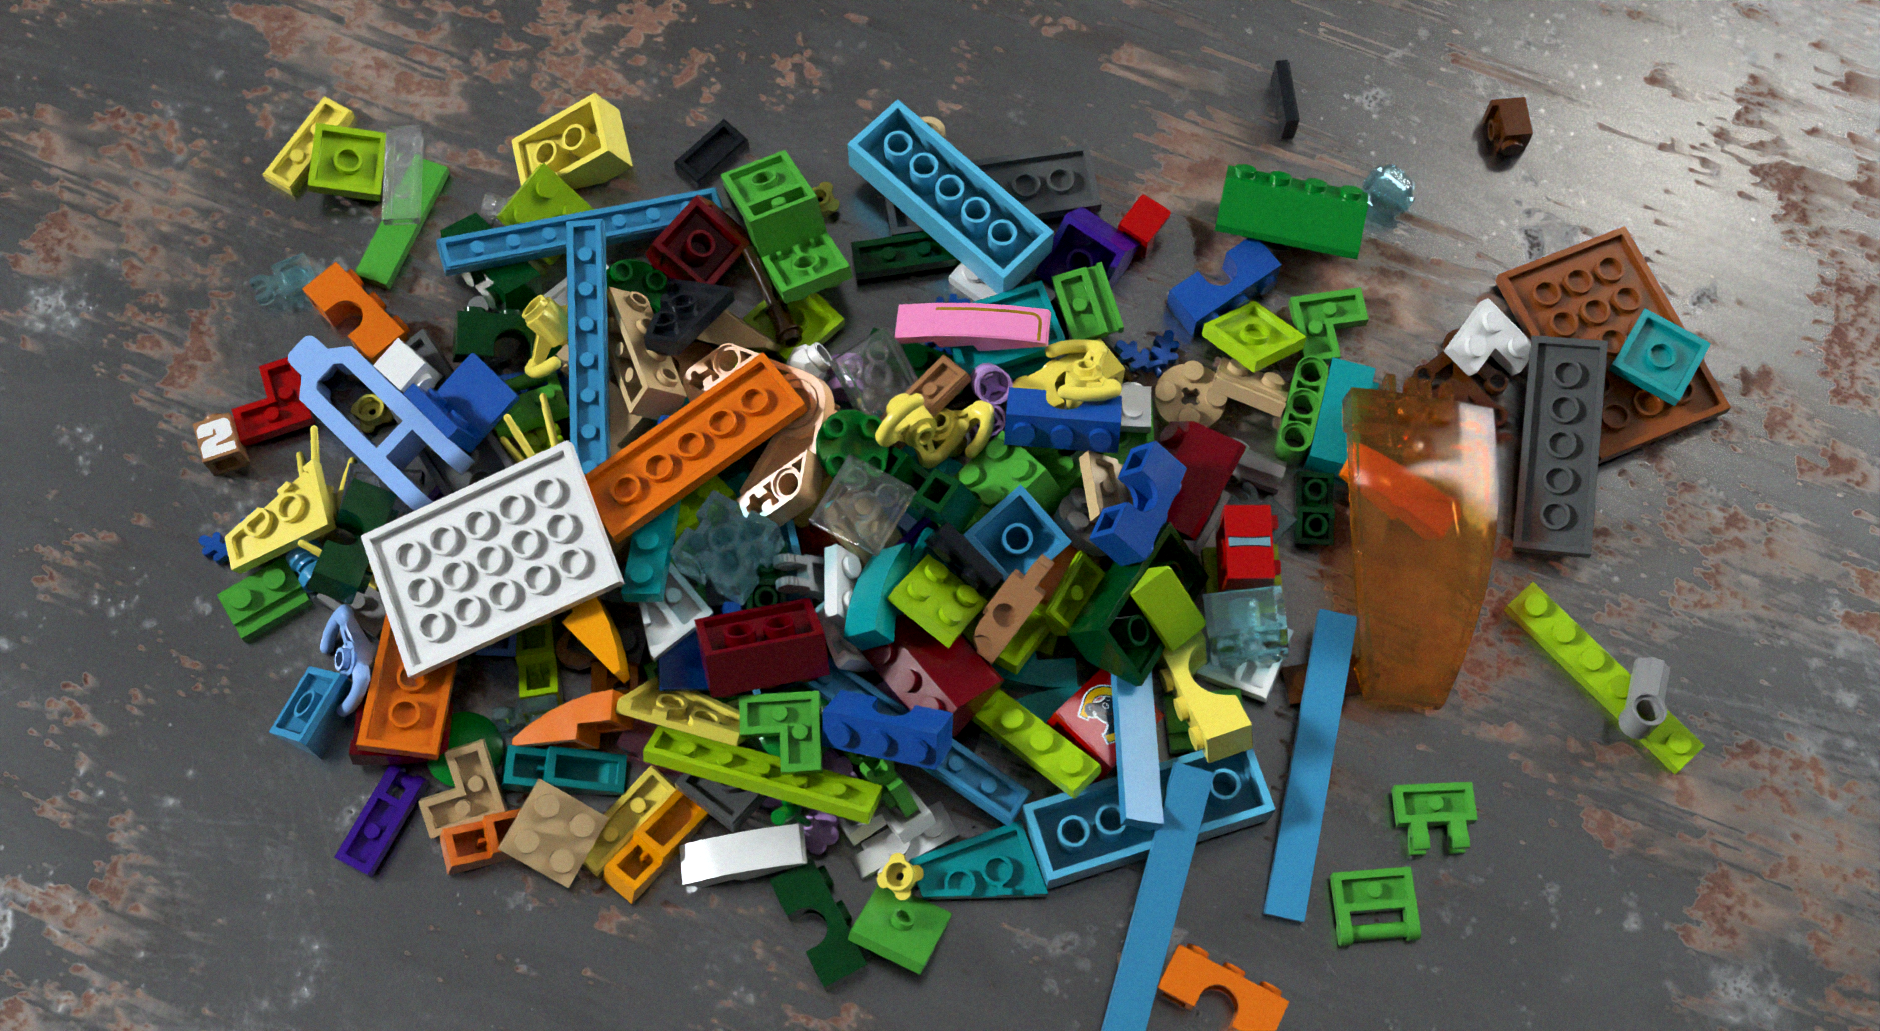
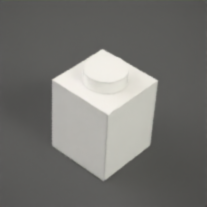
(405, 366)

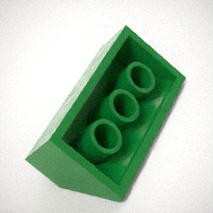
(1292, 211)

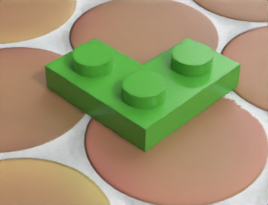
(1322, 314)
(794, 719)

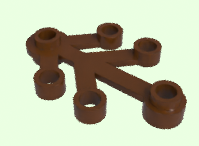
(1463, 386)

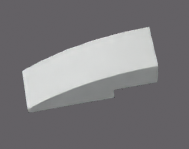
(742, 855)

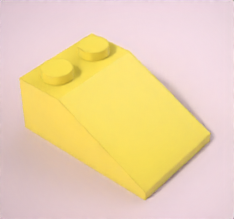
(578, 144)

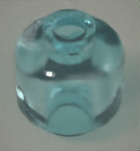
(1389, 189)

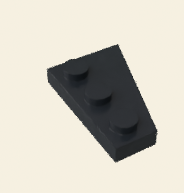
(685, 314)

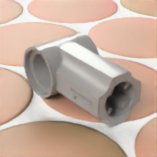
(1259, 470)
(1647, 696)

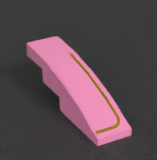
(975, 324)

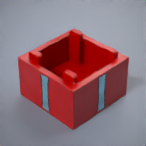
(1246, 547)

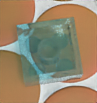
(1246, 626)

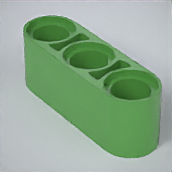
(1305, 395)

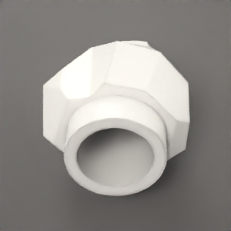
(811, 359)

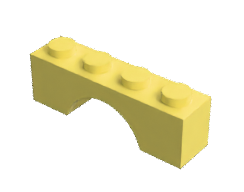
(1215, 720)

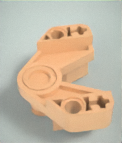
(788, 470)

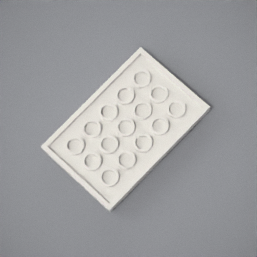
(491, 560)

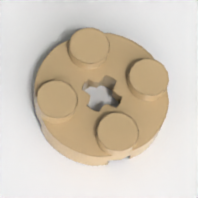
(1190, 378)

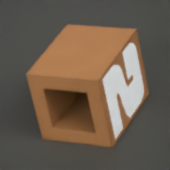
(220, 444)

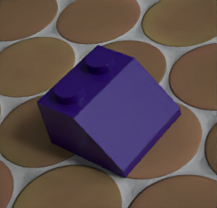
(1083, 242)

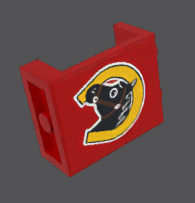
(1089, 721)

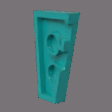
(982, 867)

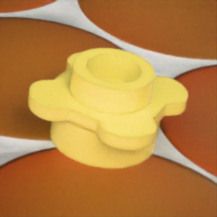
(829, 203)
(364, 406)
(896, 865)

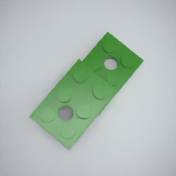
(786, 226)
(1002, 468)

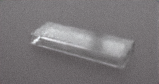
(403, 175)

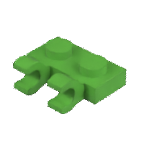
(882, 772)
(1435, 805)

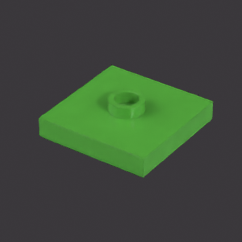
(900, 929)

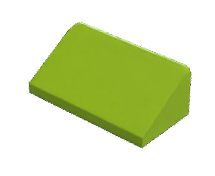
(1072, 593)
(1167, 607)

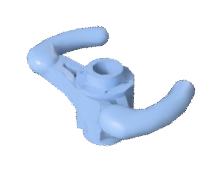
(353, 659)

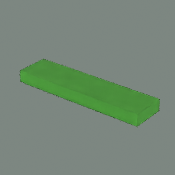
(393, 242)

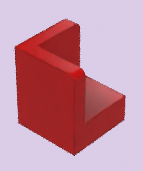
(1144, 222)

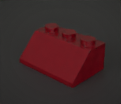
(1209, 465)
(762, 647)
(932, 675)

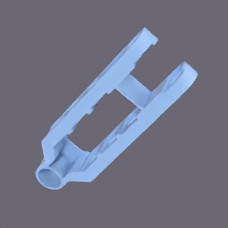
(406, 441)

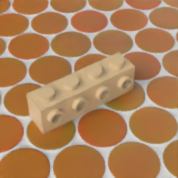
(644, 376)

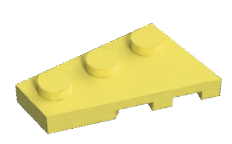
(295, 514)
(683, 711)

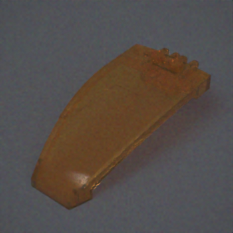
(1418, 535)

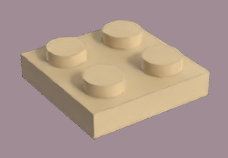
(553, 833)

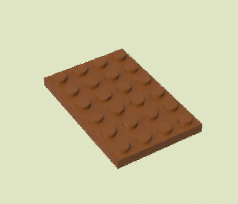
(1598, 295)

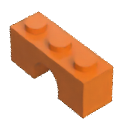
(340, 295)
(1192, 974)

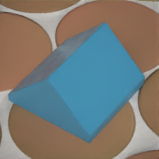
(1017, 534)
(310, 713)

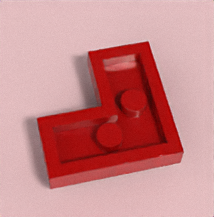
(279, 411)

